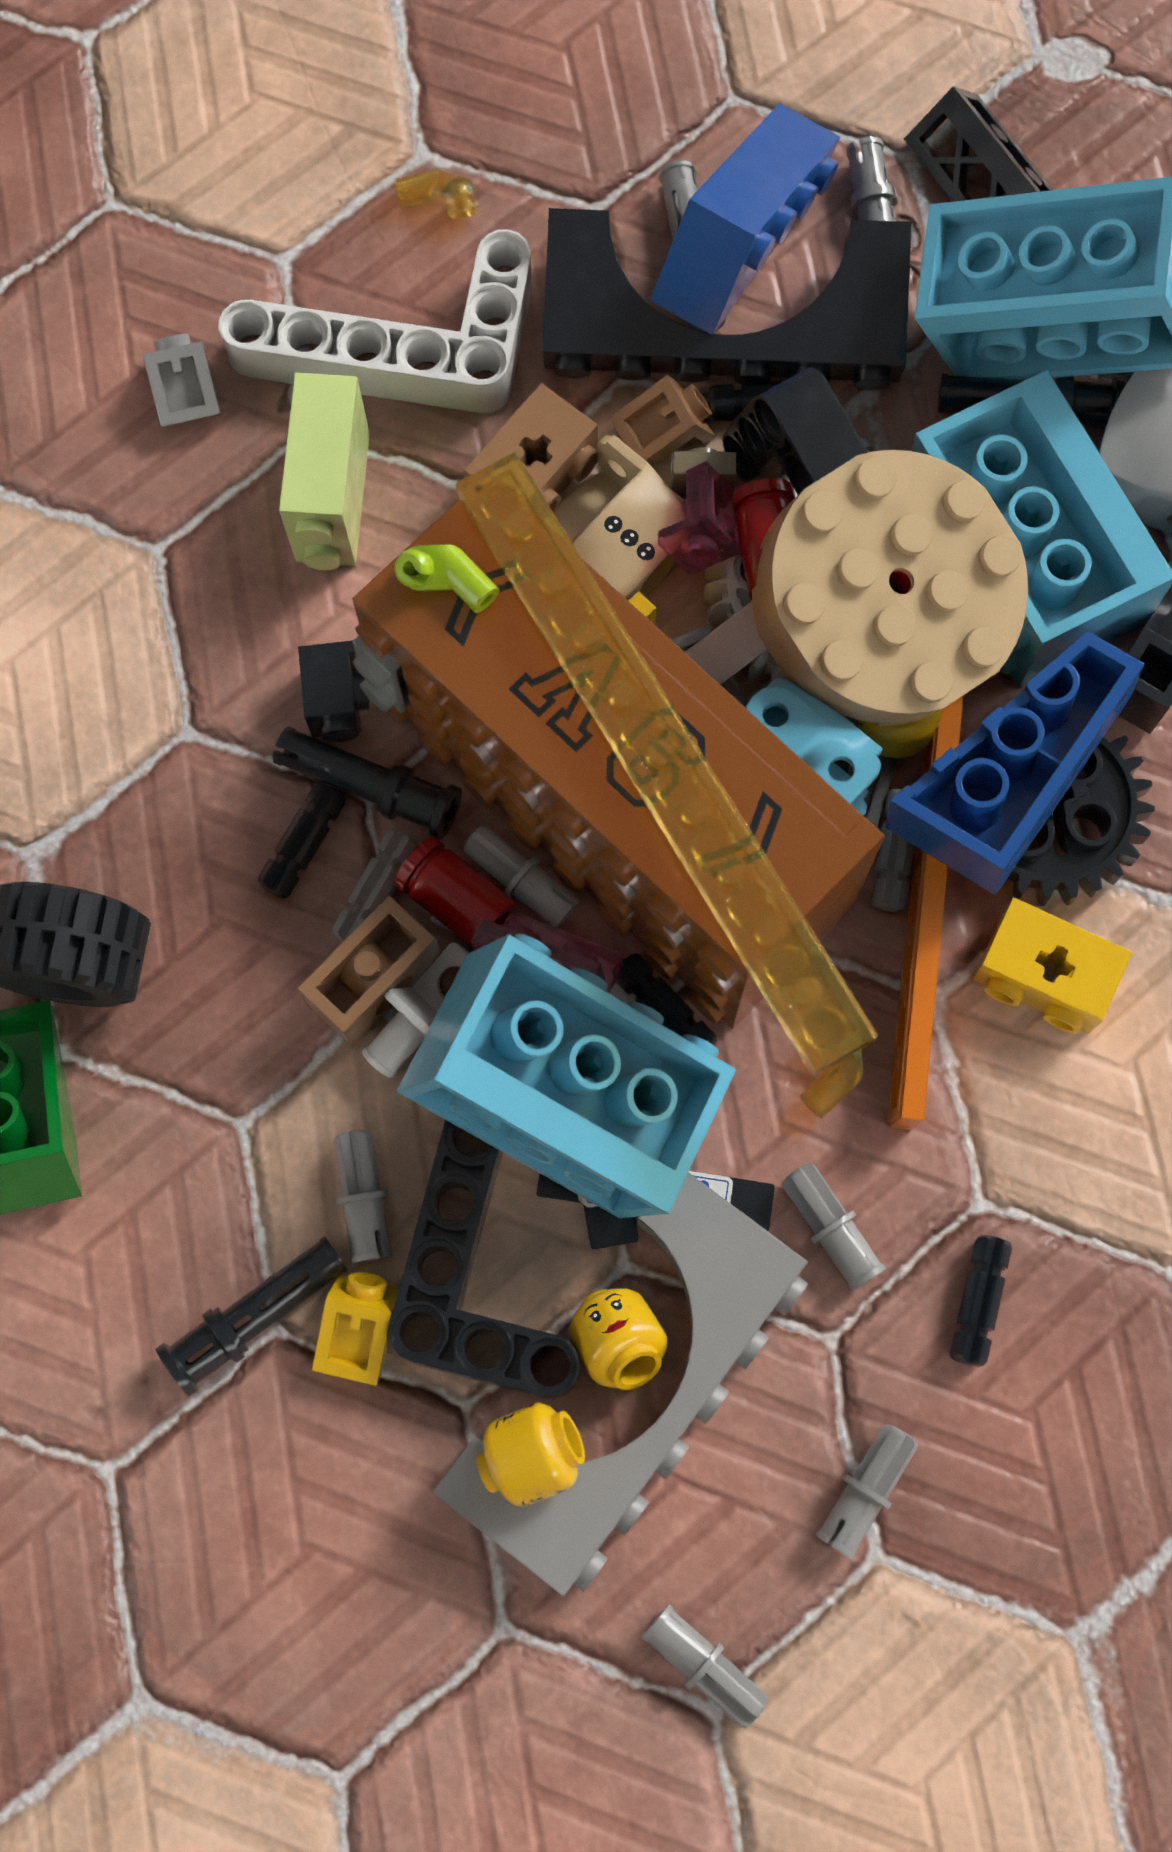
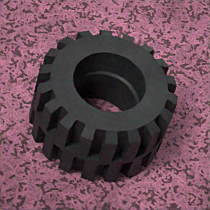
(70, 944)

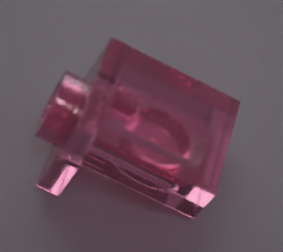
(710, 523)

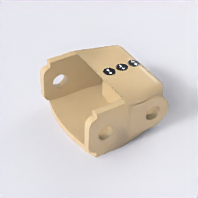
(618, 520)

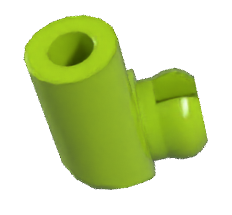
(446, 569)

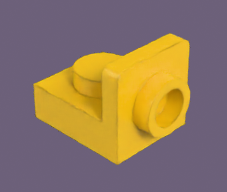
(355, 1328)

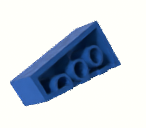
(743, 216)
(1005, 780)

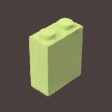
(325, 470)

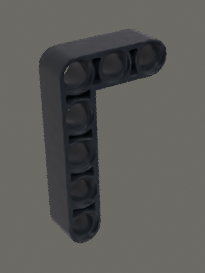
(793, 427)
(445, 1302)

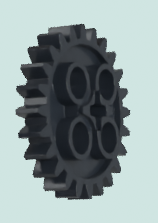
(1111, 802)

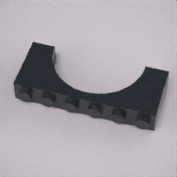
(604, 324)

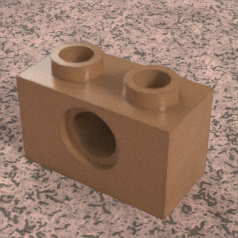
(379, 955)

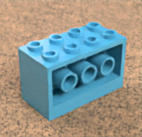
(1051, 281)
(1078, 532)
(568, 1077)

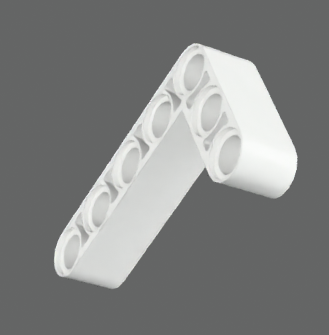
(399, 344)

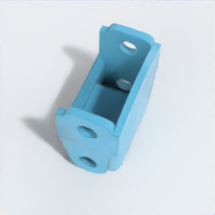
(819, 738)

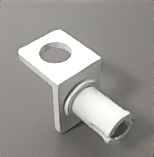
(416, 1011)

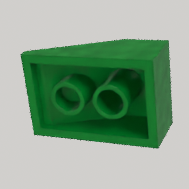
(35, 1112)

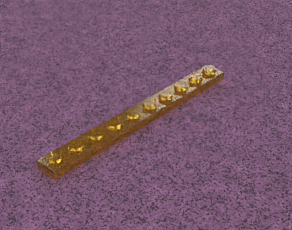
(666, 766)

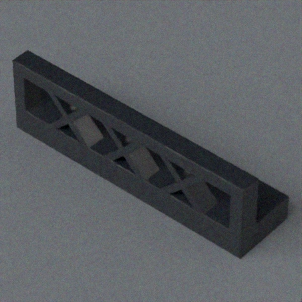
(987, 138)

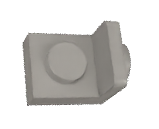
(181, 380)

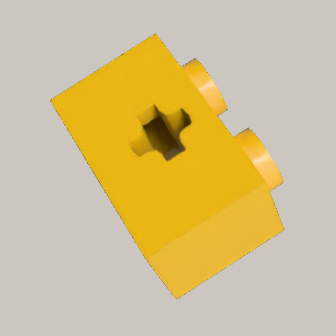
(1085, 967)

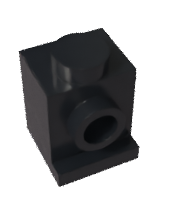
(332, 691)

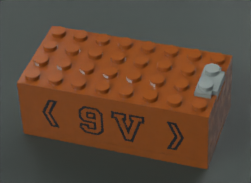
(519, 731)

